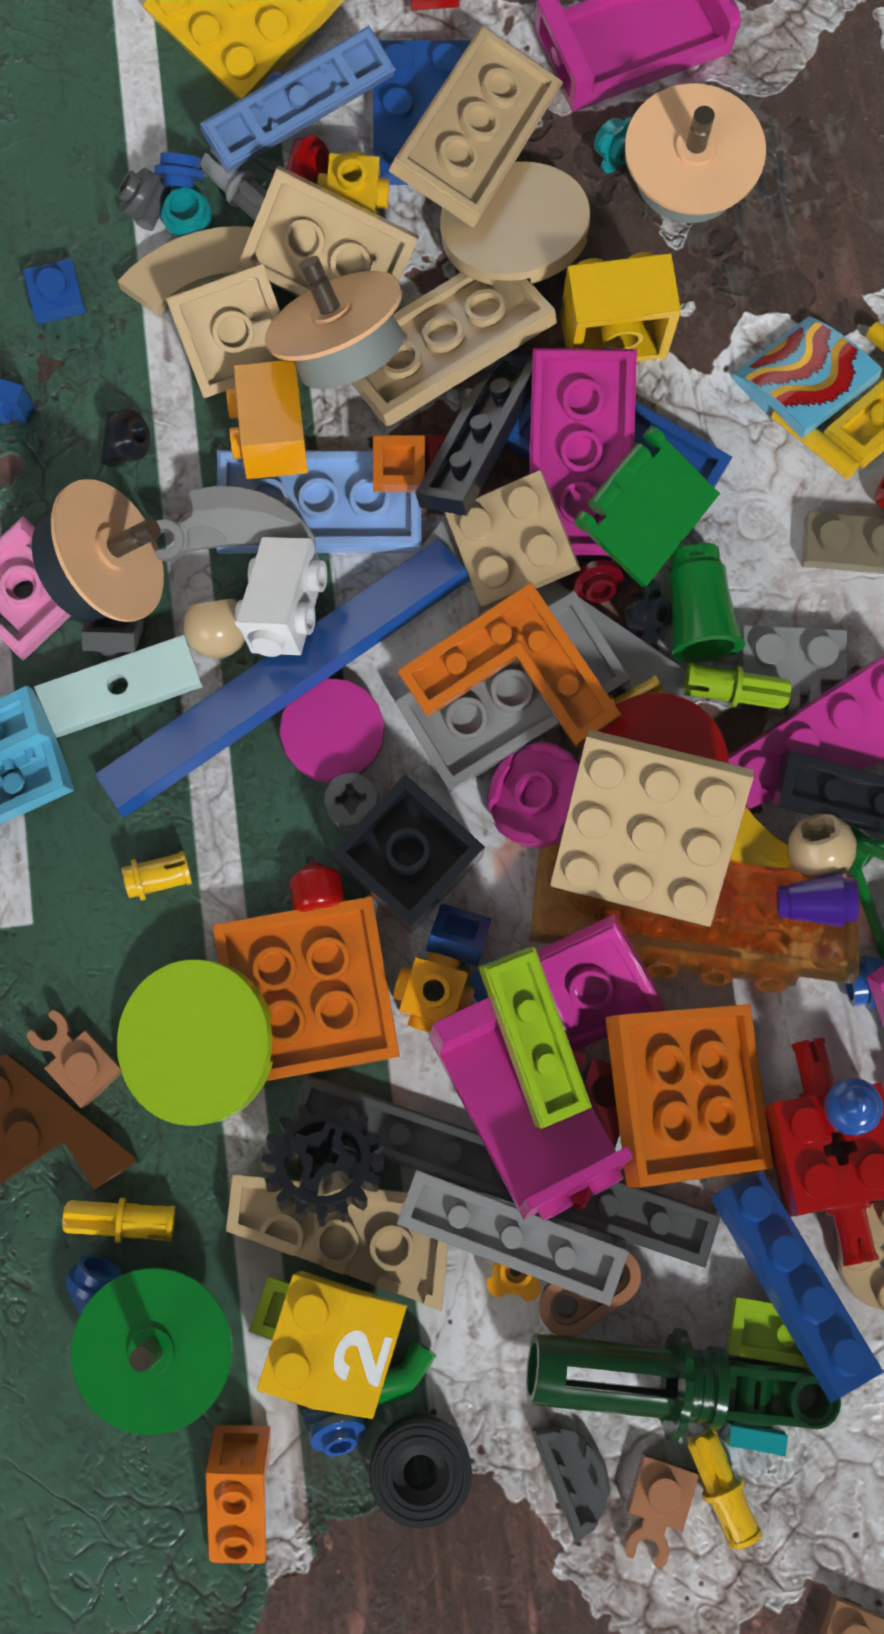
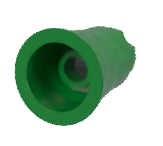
(702, 606)

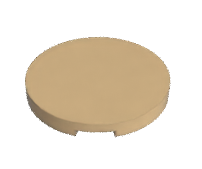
(526, 232)

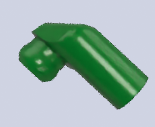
(404, 1378)

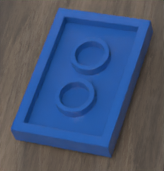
(404, 98)

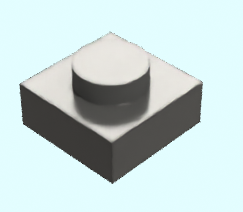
(111, 636)

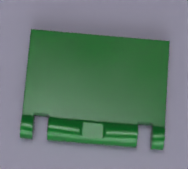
(647, 507)

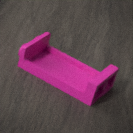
(625, 44)

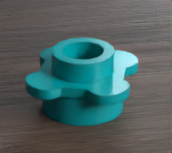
(611, 143)

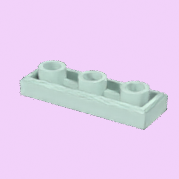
(87, 695)

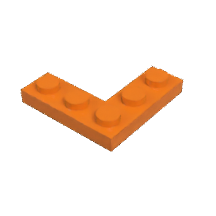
(513, 630)

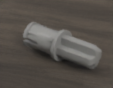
(240, 186)

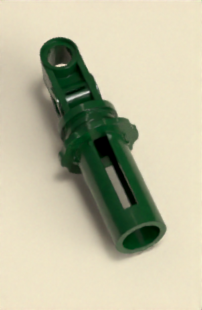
(693, 1388)

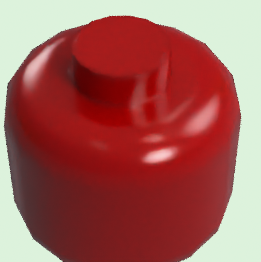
(316, 887)

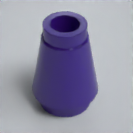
(820, 900)

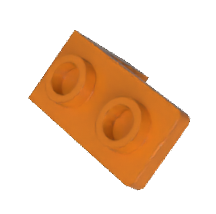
(237, 1493)

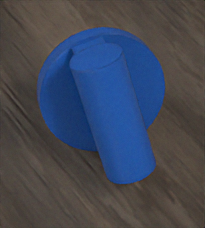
(333, 1432)

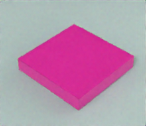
(597, 977)

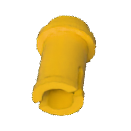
(156, 875)

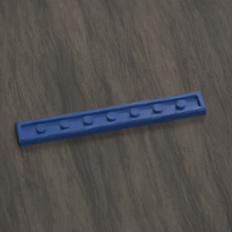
(281, 679)

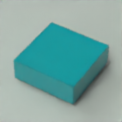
(755, 1438)

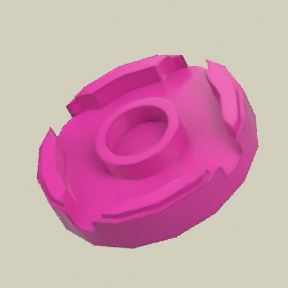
(332, 730)
(533, 794)

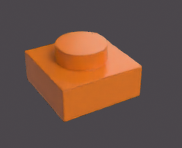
(398, 462)

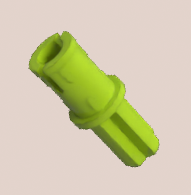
(736, 686)

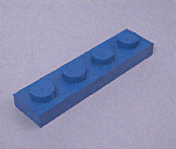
(796, 1286)

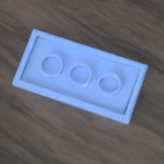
(336, 503)

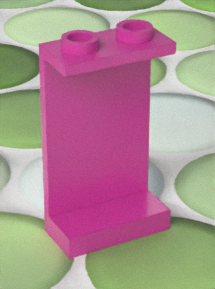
(534, 1163)

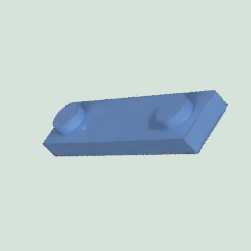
(297, 99)

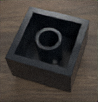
(407, 853)

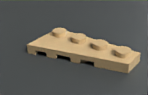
(363, 1247)

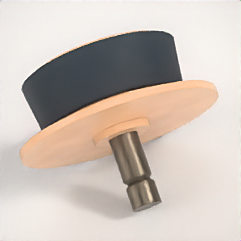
(98, 554)

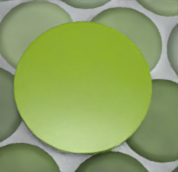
(195, 1042)

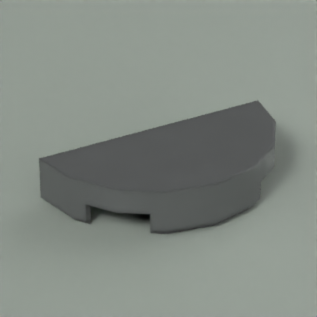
(577, 1476)

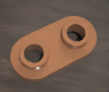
(587, 1310)

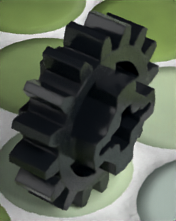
(342, 1173)

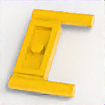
(857, 434)

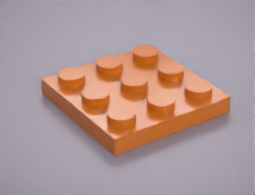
(320, 982)
(688, 1094)

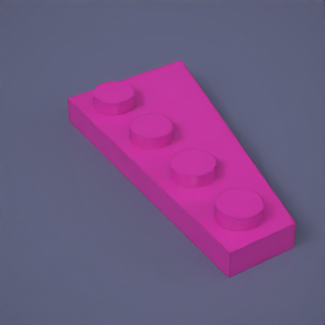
(837, 727)

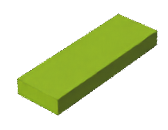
(535, 1037)

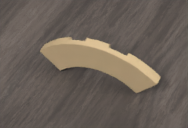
(185, 265)

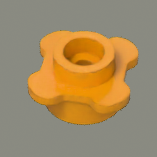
(503, 1282)

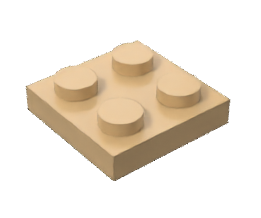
(225, 325)
(513, 540)

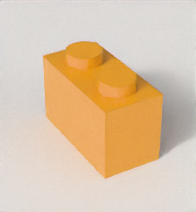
(269, 419)

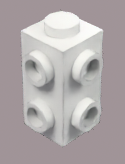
(281, 596)

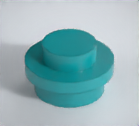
(185, 212)

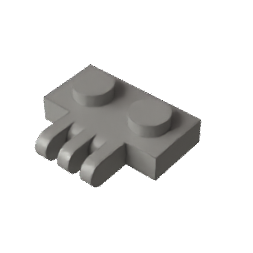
(799, 654)

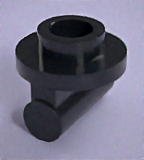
(124, 438)

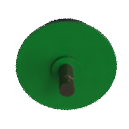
(151, 1351)

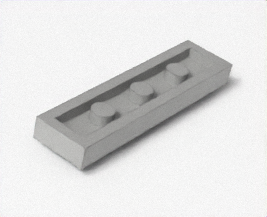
(501, 1235)

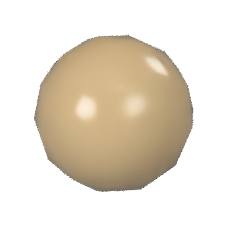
(212, 628)
(822, 846)

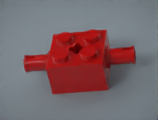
(820, 1183)

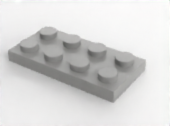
(506, 708)

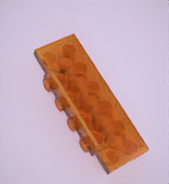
(743, 938)

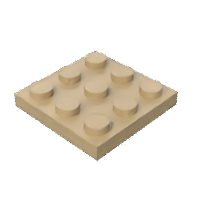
(651, 827)

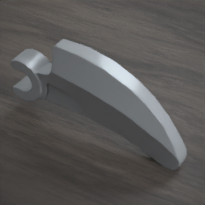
(230, 518)

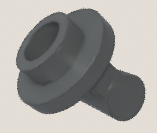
(142, 197)

